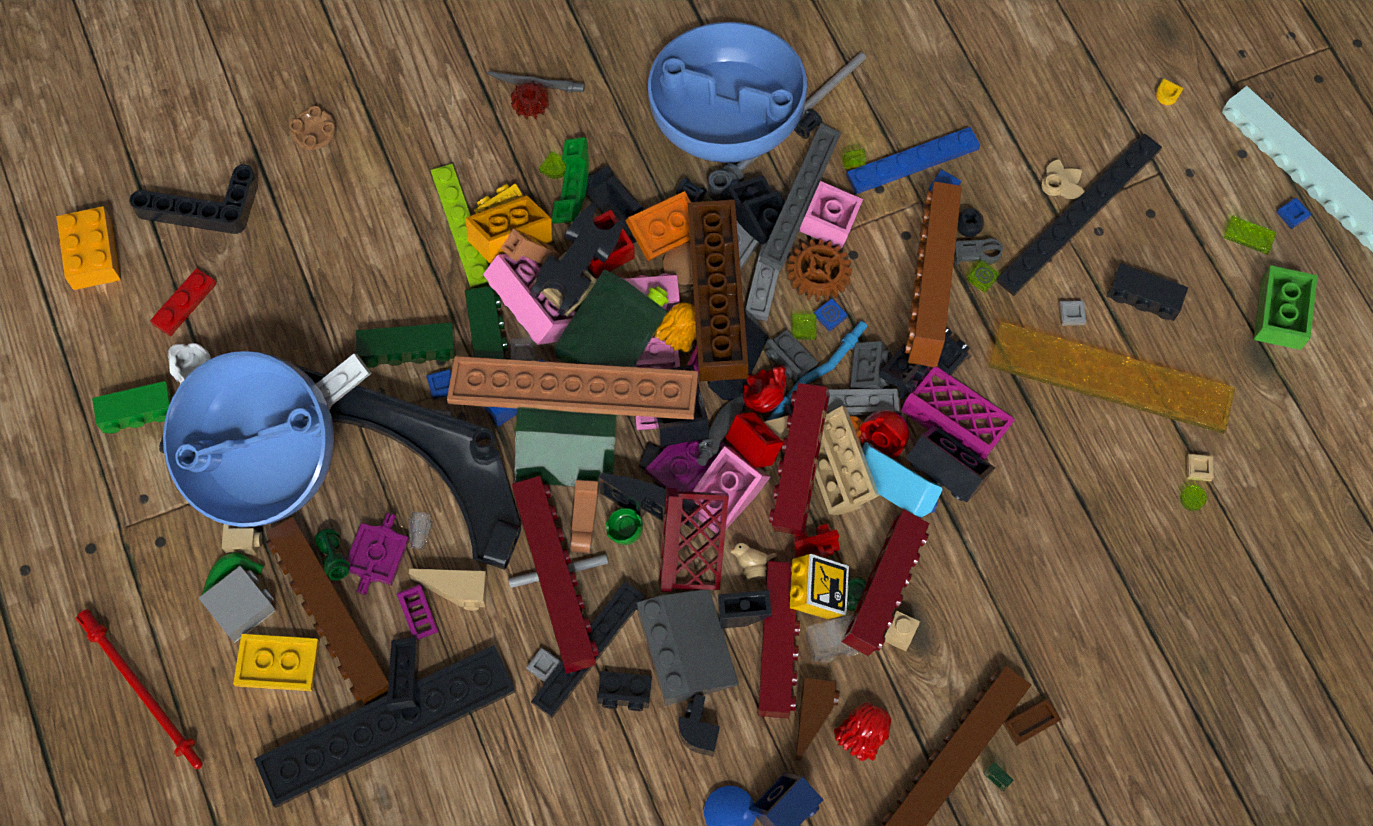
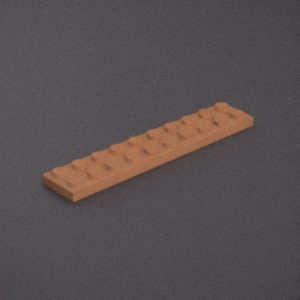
(573, 387)

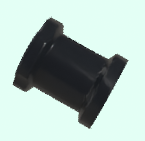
(808, 123)
(693, 192)

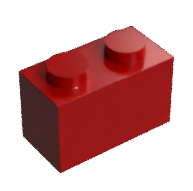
(754, 440)

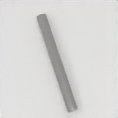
(574, 566)

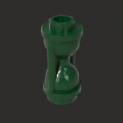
(335, 563)

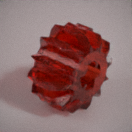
(529, 100)

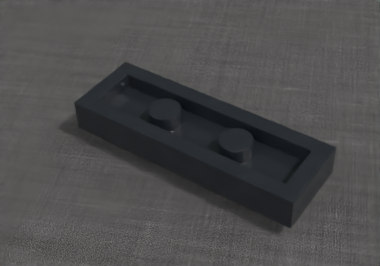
(403, 673)

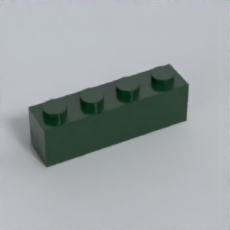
(486, 323)
(406, 344)

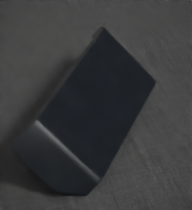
(610, 194)
(756, 339)

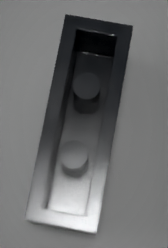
(1147, 292)

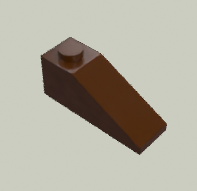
(815, 708)

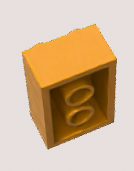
(491, 227)
(88, 248)

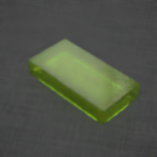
(1250, 235)

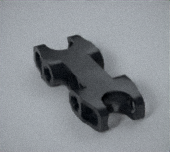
(567, 274)

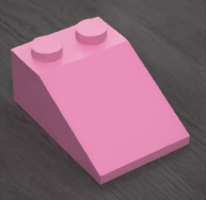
(730, 475)

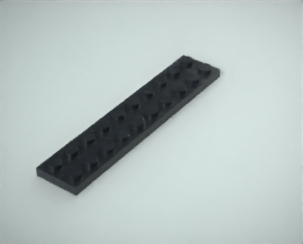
(377, 730)

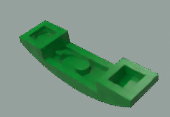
(575, 181)

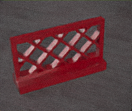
(671, 534)

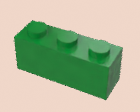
(132, 407)

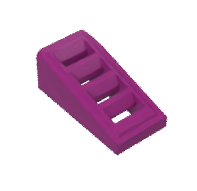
(417, 590)

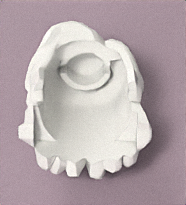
(185, 359)

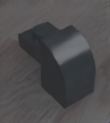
(697, 735)

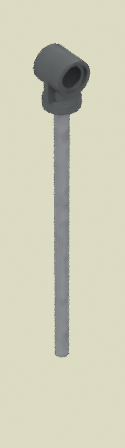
(732, 174)

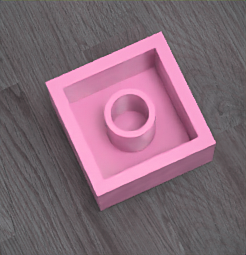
(830, 214)

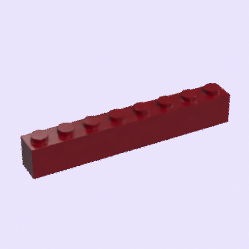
(553, 574)

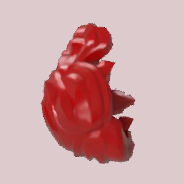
(766, 389)
(864, 731)

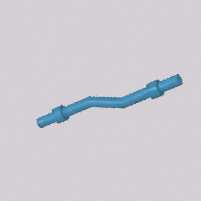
(848, 342)

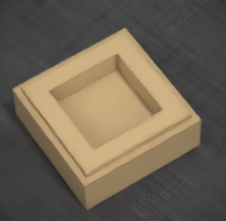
(1200, 467)

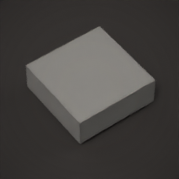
(1072, 313)
(543, 665)

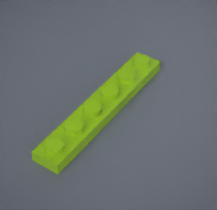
(456, 213)

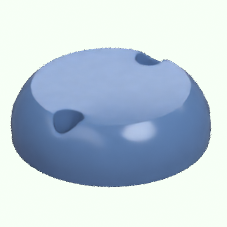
(727, 91)
(249, 438)

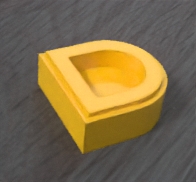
(1168, 92)

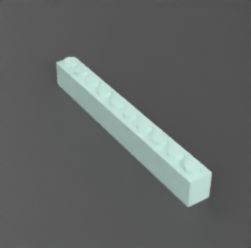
(1303, 163)

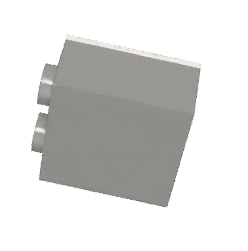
(238, 603)

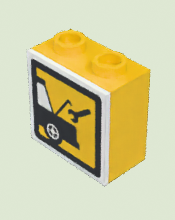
(819, 586)

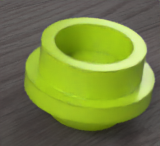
(658, 295)

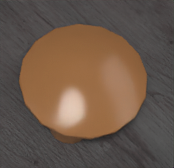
(312, 128)
(679, 263)

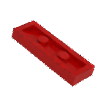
(183, 302)

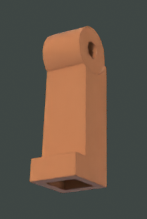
(521, 244)
(584, 515)

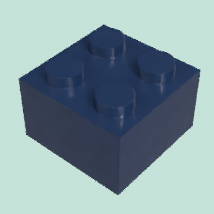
(786, 802)

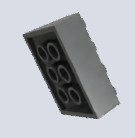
(686, 645)

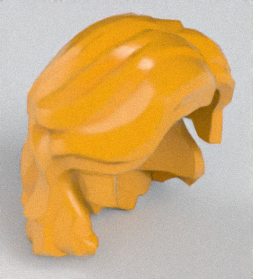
(678, 327)

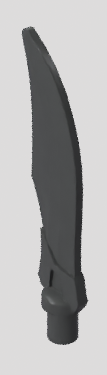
(551, 84)
(720, 429)

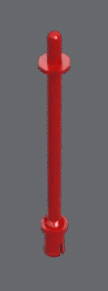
(97, 633)

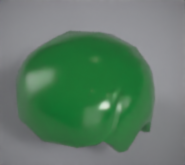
(624, 526)

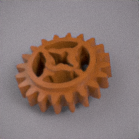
(819, 281)

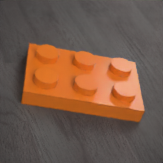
(661, 226)

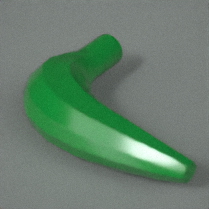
(228, 564)

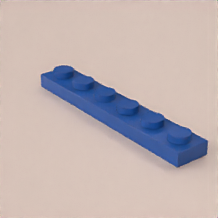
(912, 160)

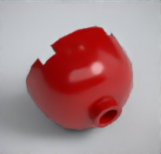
(886, 432)

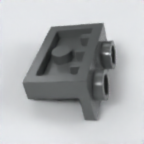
(791, 354)
(867, 364)

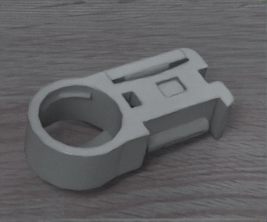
(973, 251)

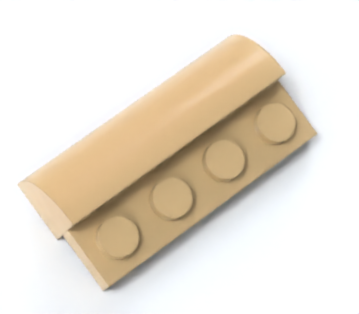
(843, 466)

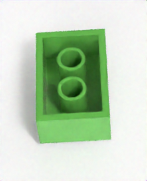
(1285, 307)

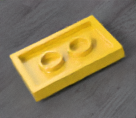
(276, 662)

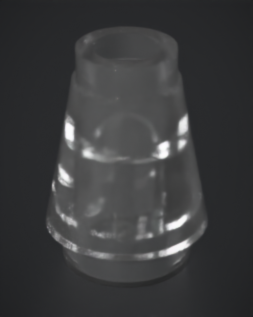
(419, 529)

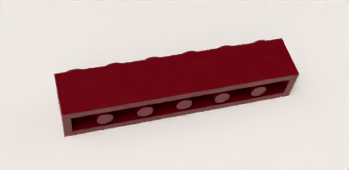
(800, 459)
(885, 583)
(778, 646)

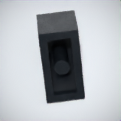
(743, 608)

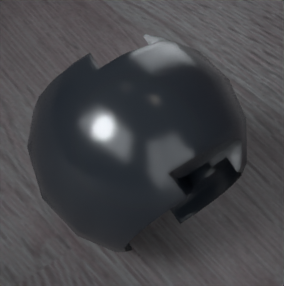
(971, 229)

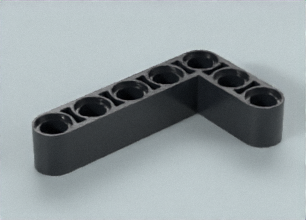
(200, 208)

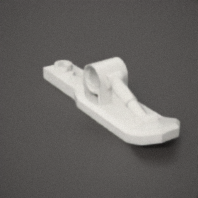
(343, 379)

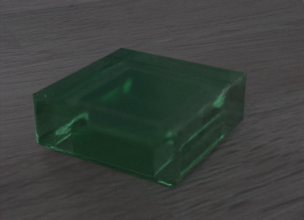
(998, 776)

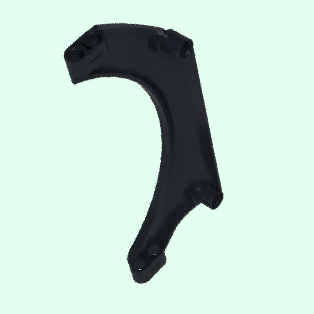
(453, 453)

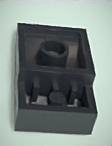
(755, 206)

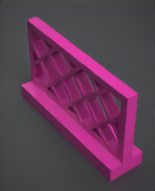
(928, 413)

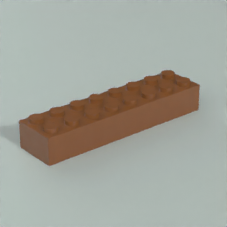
(933, 275)

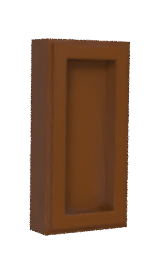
(1031, 721)

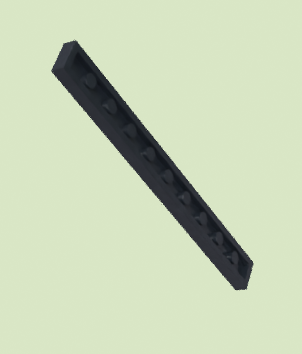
(1078, 214)

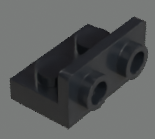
(952, 354)
(902, 373)
(624, 690)

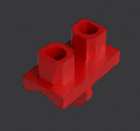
(821, 545)

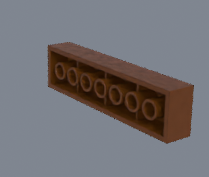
(717, 291)

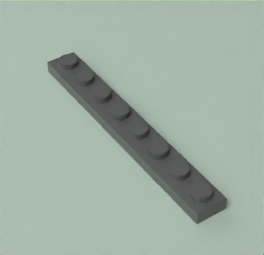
(799, 197)

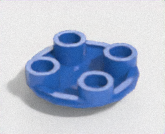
(729, 807)

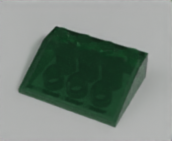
(610, 325)
(564, 445)

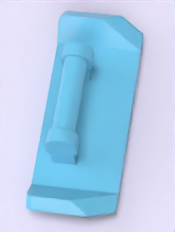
(900, 483)

